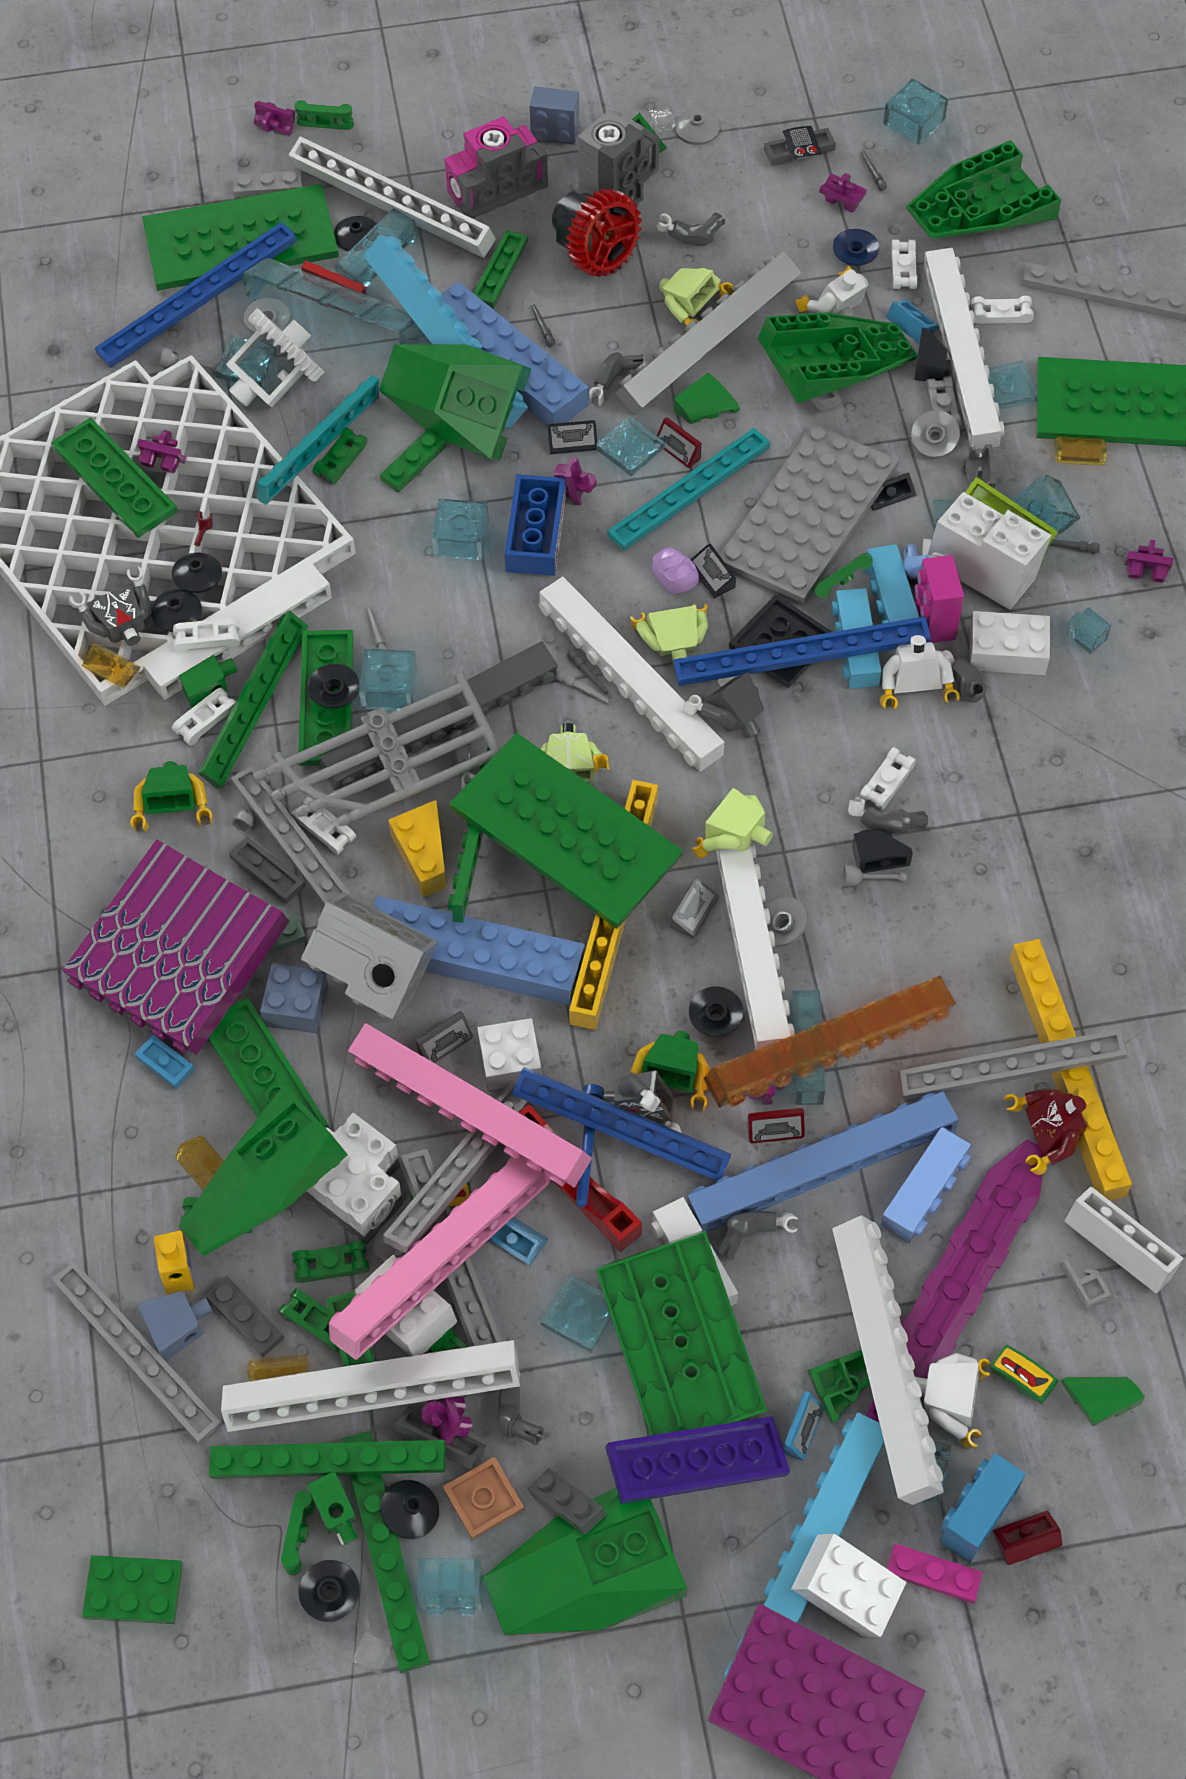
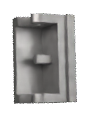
(980, 466)

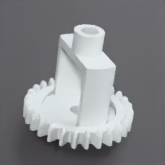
(291, 341)

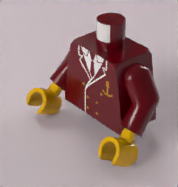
(1055, 1123)

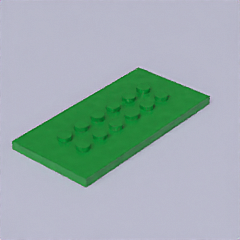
(198, 238)
(1111, 401)
(566, 830)

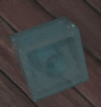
(1049, 503)

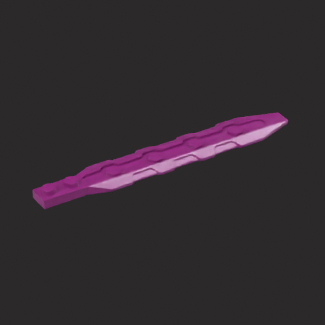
(970, 1260)

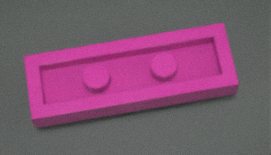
(935, 1573)

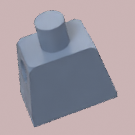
(174, 1321)

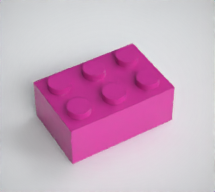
(939, 597)

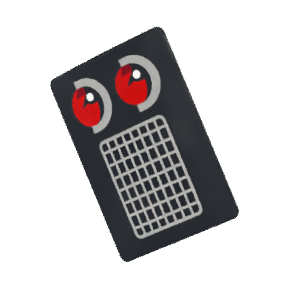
(801, 142)

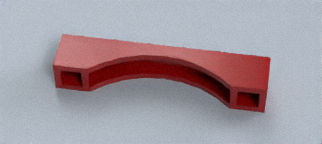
(602, 1208)

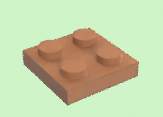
(483, 1498)

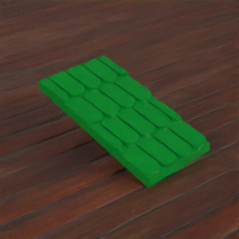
(680, 1337)

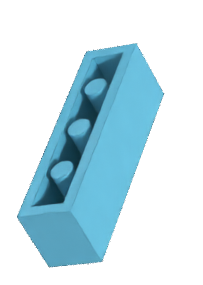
(890, 585)
(853, 612)

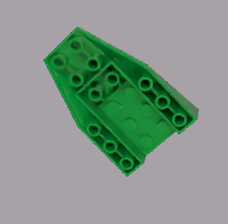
(983, 196)
(831, 351)
(456, 392)
(263, 1173)
(589, 1580)

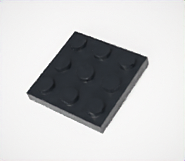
(776, 623)

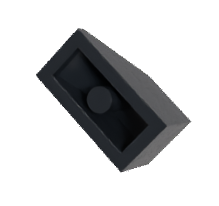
(931, 358)
(879, 851)

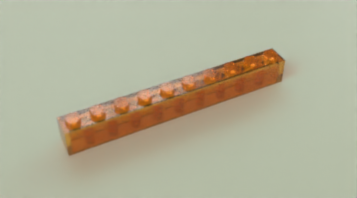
(828, 1042)

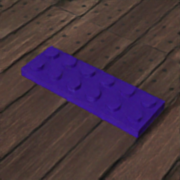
(696, 1459)

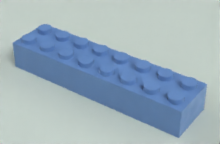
(551, 389)
(494, 952)

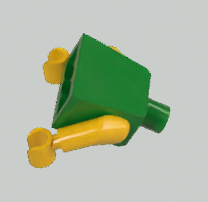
(167, 791)
(676, 1062)

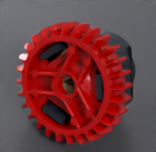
(597, 229)

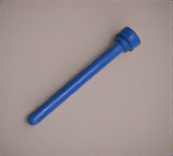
(587, 1147)

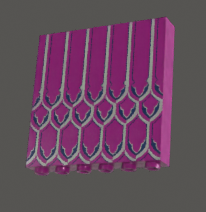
(175, 947)

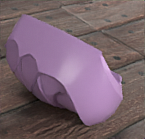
(674, 570)

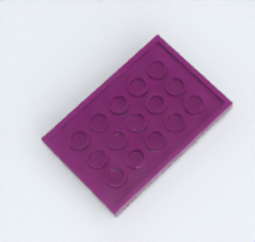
(814, 1702)

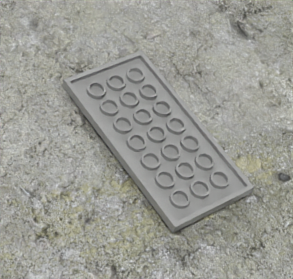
(808, 513)

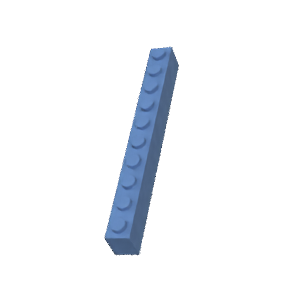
(823, 1161)

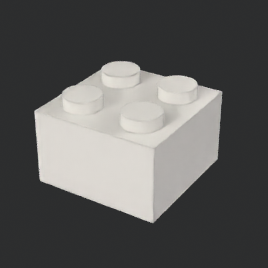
(507, 1050)

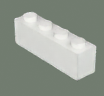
(678, 1221)
(1123, 1239)

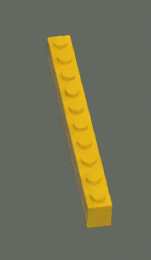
(605, 938)
(1053, 1024)

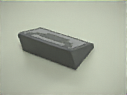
(693, 908)
(444, 1038)

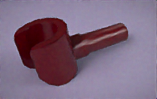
(203, 524)

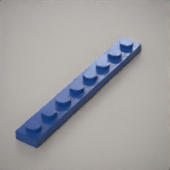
(621, 1124)

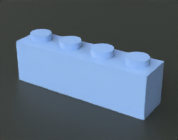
(926, 1184)

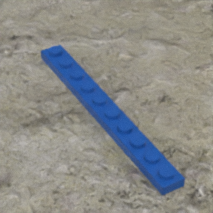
(194, 295)
(799, 651)

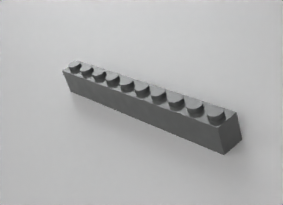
(491, 688)

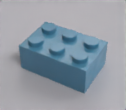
(980, 1506)

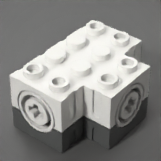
(360, 1187)

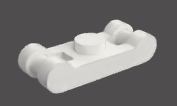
(904, 265)
(1002, 310)
(206, 634)
(204, 716)
(888, 778)
(323, 825)

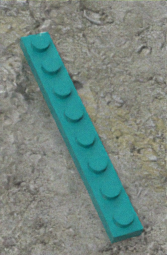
(317, 440)
(688, 489)

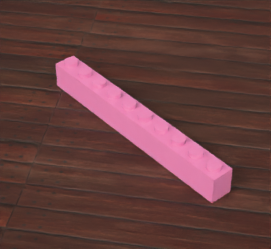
(470, 1105)
(435, 1257)

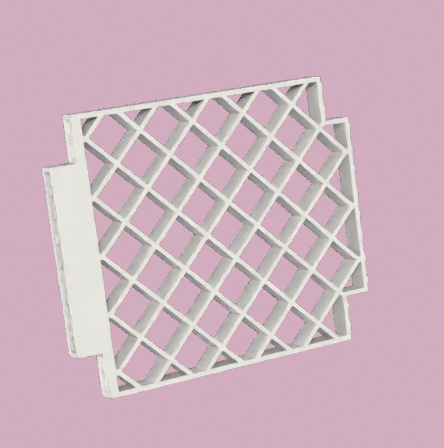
(258, 612)

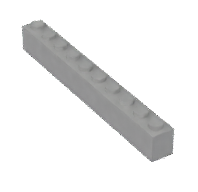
(708, 332)

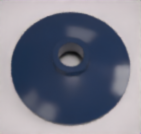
(856, 247)

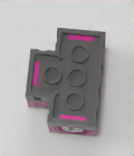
(495, 167)

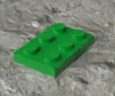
(132, 1589)

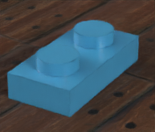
(164, 1061)

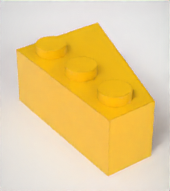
(420, 845)

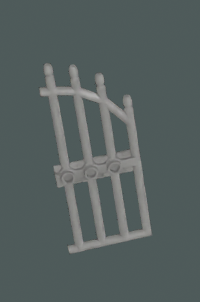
(390, 749)

